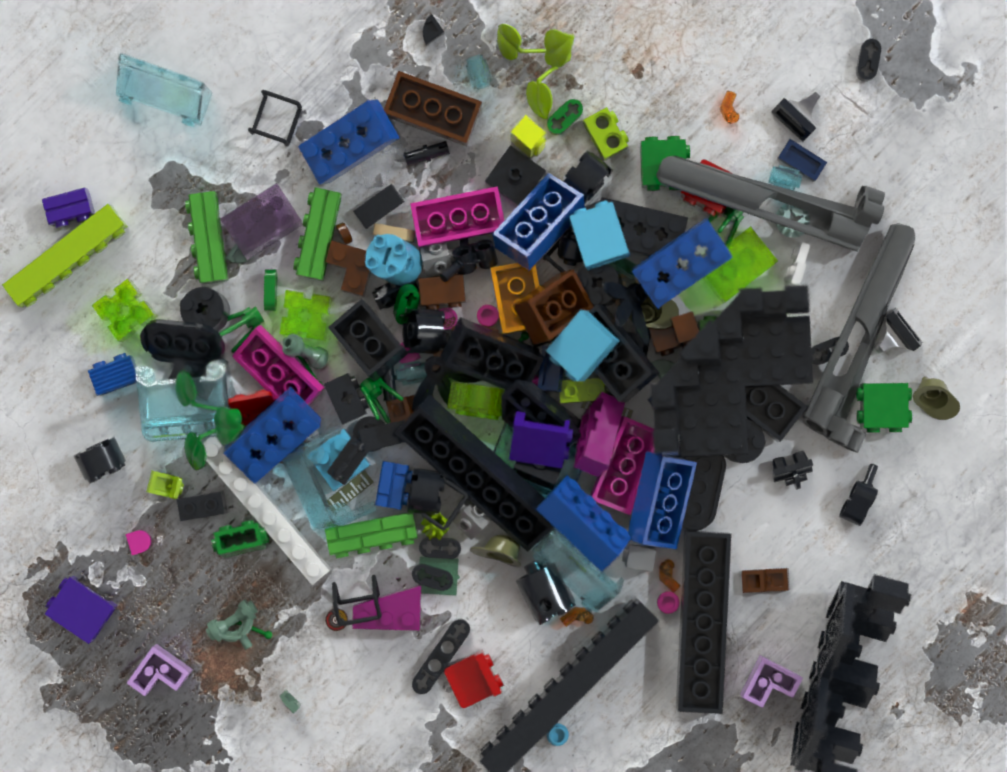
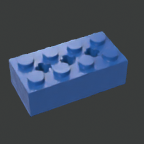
(347, 155)
(538, 221)
(667, 259)
(272, 422)
(661, 500)
(584, 523)

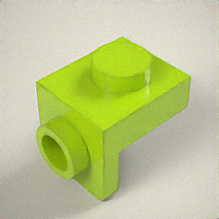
(165, 485)

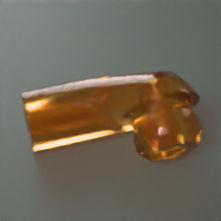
(727, 109)
(666, 573)
(579, 614)

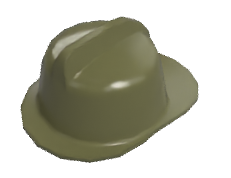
(658, 317)
(936, 399)
(500, 548)

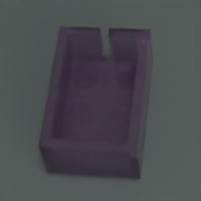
(262, 221)

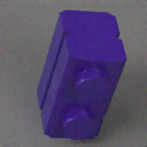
(68, 207)

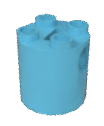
(393, 259)

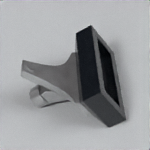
(797, 115)
(898, 334)

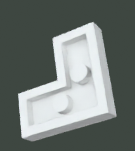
(796, 270)

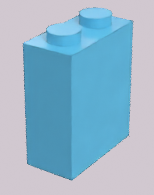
(599, 235)
(582, 346)

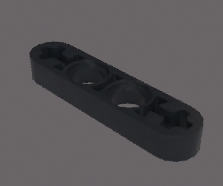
(438, 654)

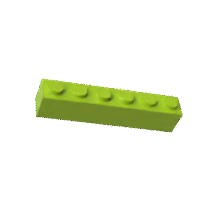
(64, 256)

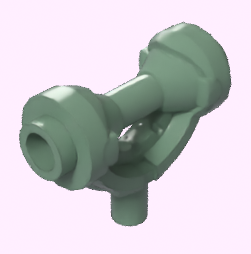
(294, 346)
(245, 613)

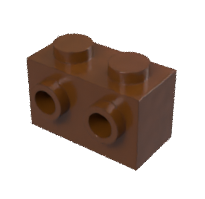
(436, 292)

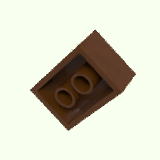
(552, 306)

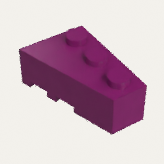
(598, 432)
(398, 610)

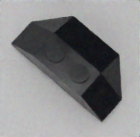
(537, 405)

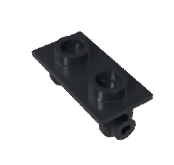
(386, 296)
(348, 460)

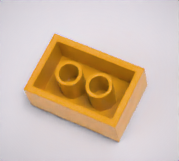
(510, 285)

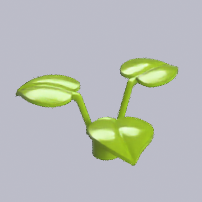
(557, 54)

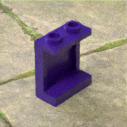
(540, 442)
(79, 609)

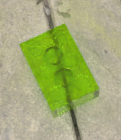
(749, 261)

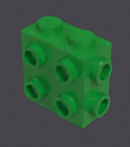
(651, 155)
(884, 406)
(240, 540)

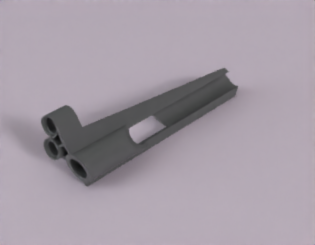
(828, 219)
(835, 394)

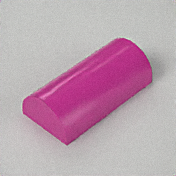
(457, 216)
(273, 369)
(620, 482)

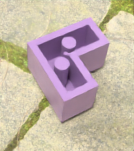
(159, 665)
(767, 676)

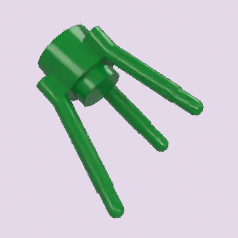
(731, 215)
(250, 317)
(373, 390)

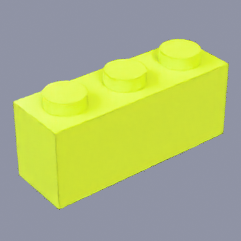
(528, 137)

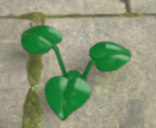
(227, 422)

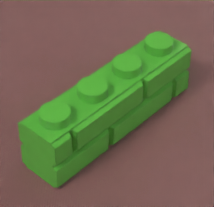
(318, 234)
(207, 237)
(371, 533)

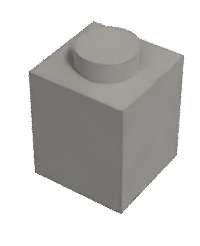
(639, 557)

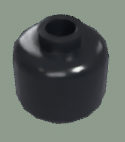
(569, 249)

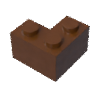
(352, 260)
(678, 335)

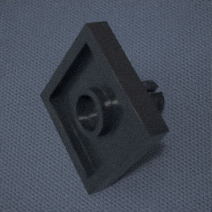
(515, 175)

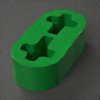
(568, 120)
(270, 290)
(402, 304)

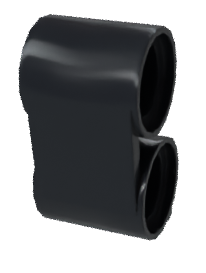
(467, 256)
(862, 498)

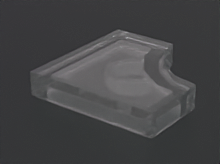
(378, 166)

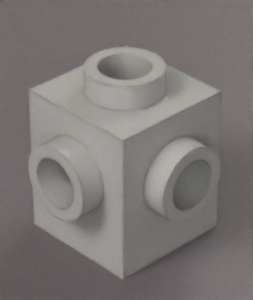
(436, 259)
(471, 520)

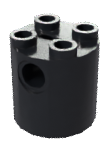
(544, 592)

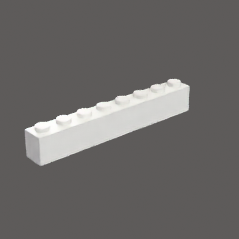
(267, 513)

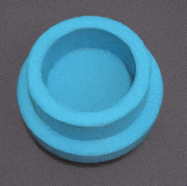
(558, 734)

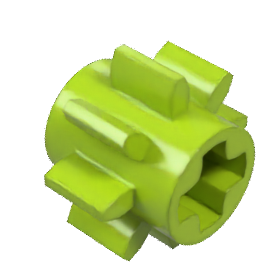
(431, 530)

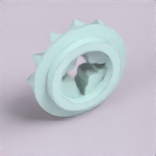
(785, 212)

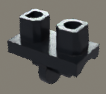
(792, 473)

